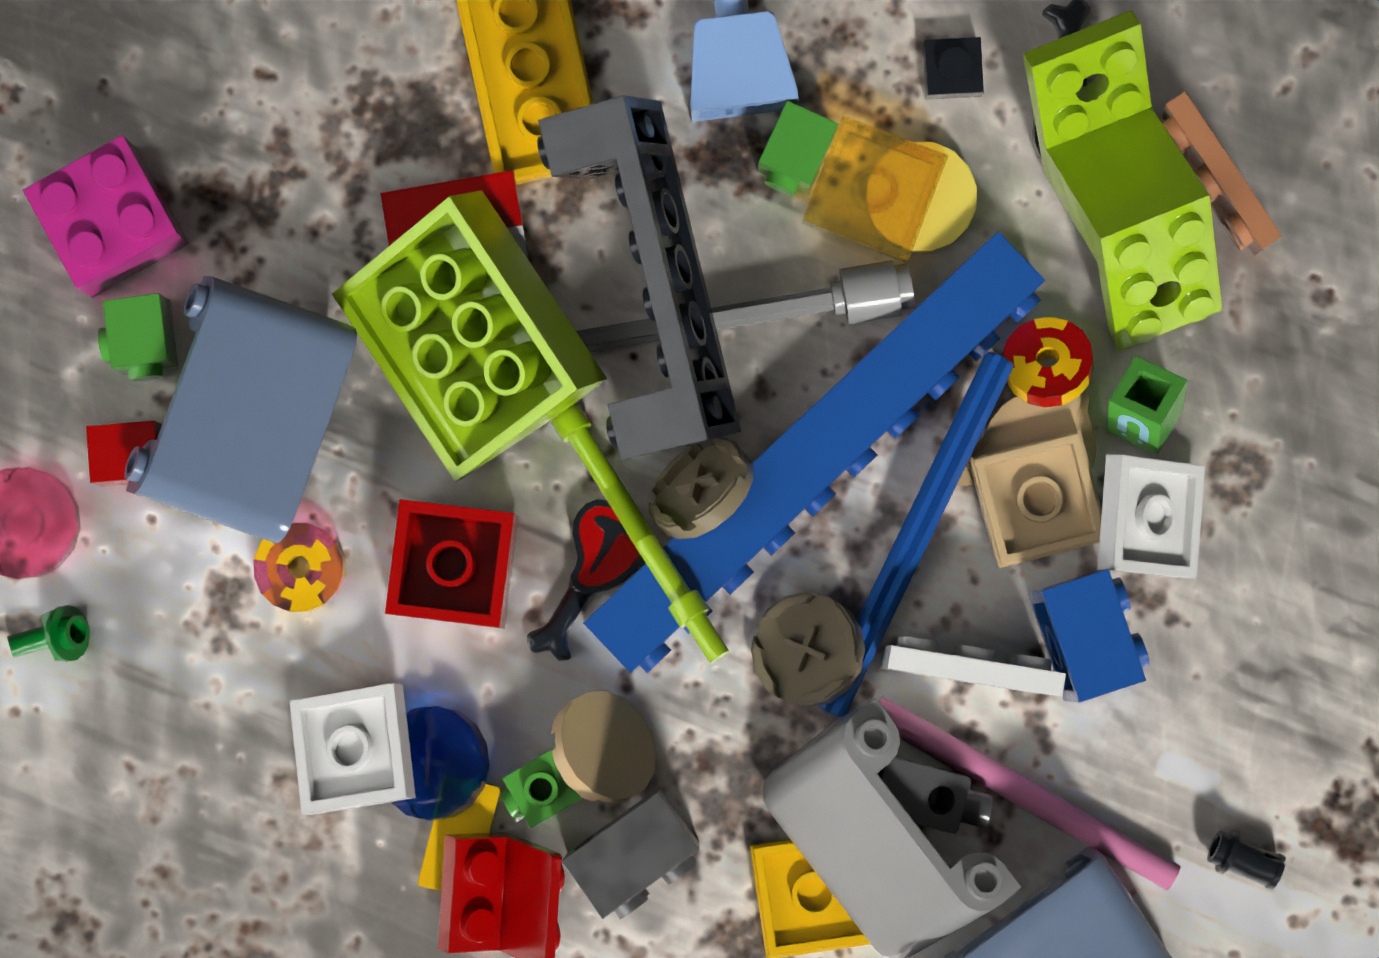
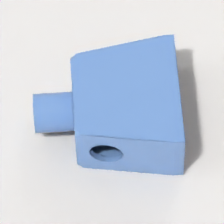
(739, 64)

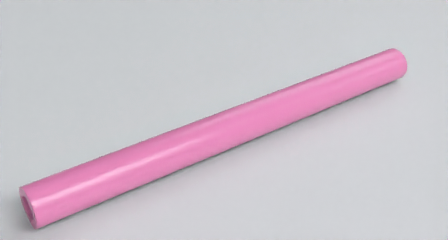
(1032, 797)

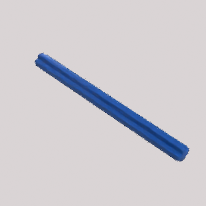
(926, 512)

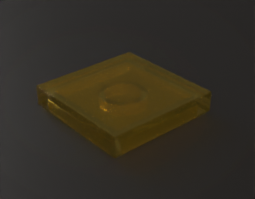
(875, 189)

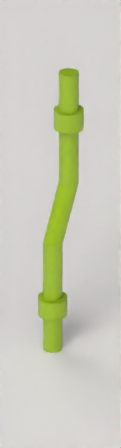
(686, 605)

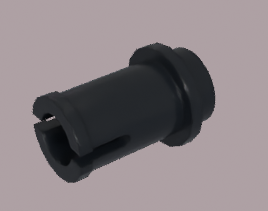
(1245, 859)

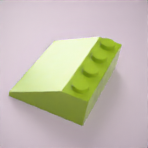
(468, 333)

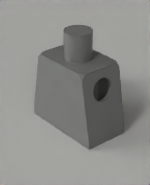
(951, 800)

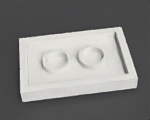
(973, 666)

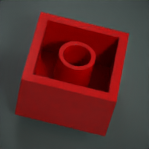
(451, 563)

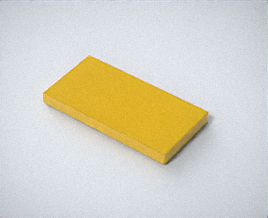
(523, 70)

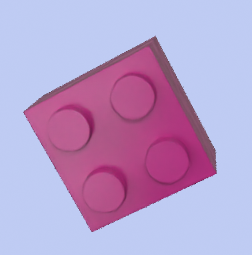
(106, 217)

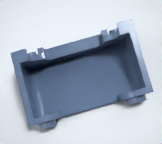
(245, 410)
(1072, 919)

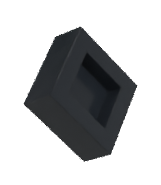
(953, 68)

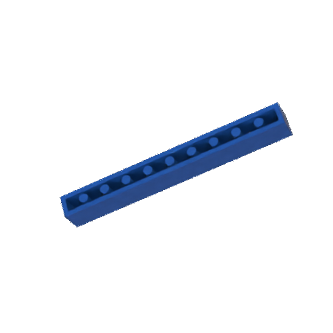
(826, 443)

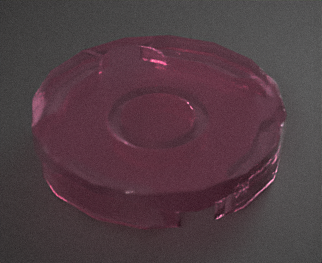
(35, 523)

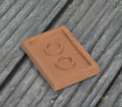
(1247, 219)

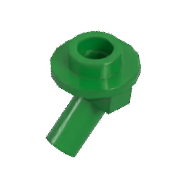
(57, 633)

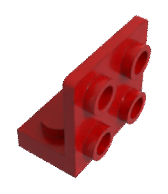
(499, 896)

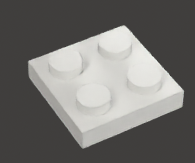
(1151, 516)
(352, 749)

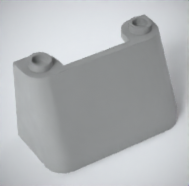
(868, 843)

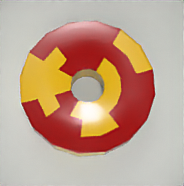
(1053, 339)

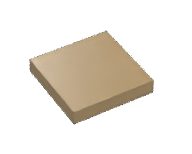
(1037, 499)

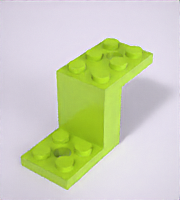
(1124, 180)

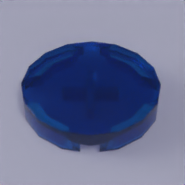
(447, 763)

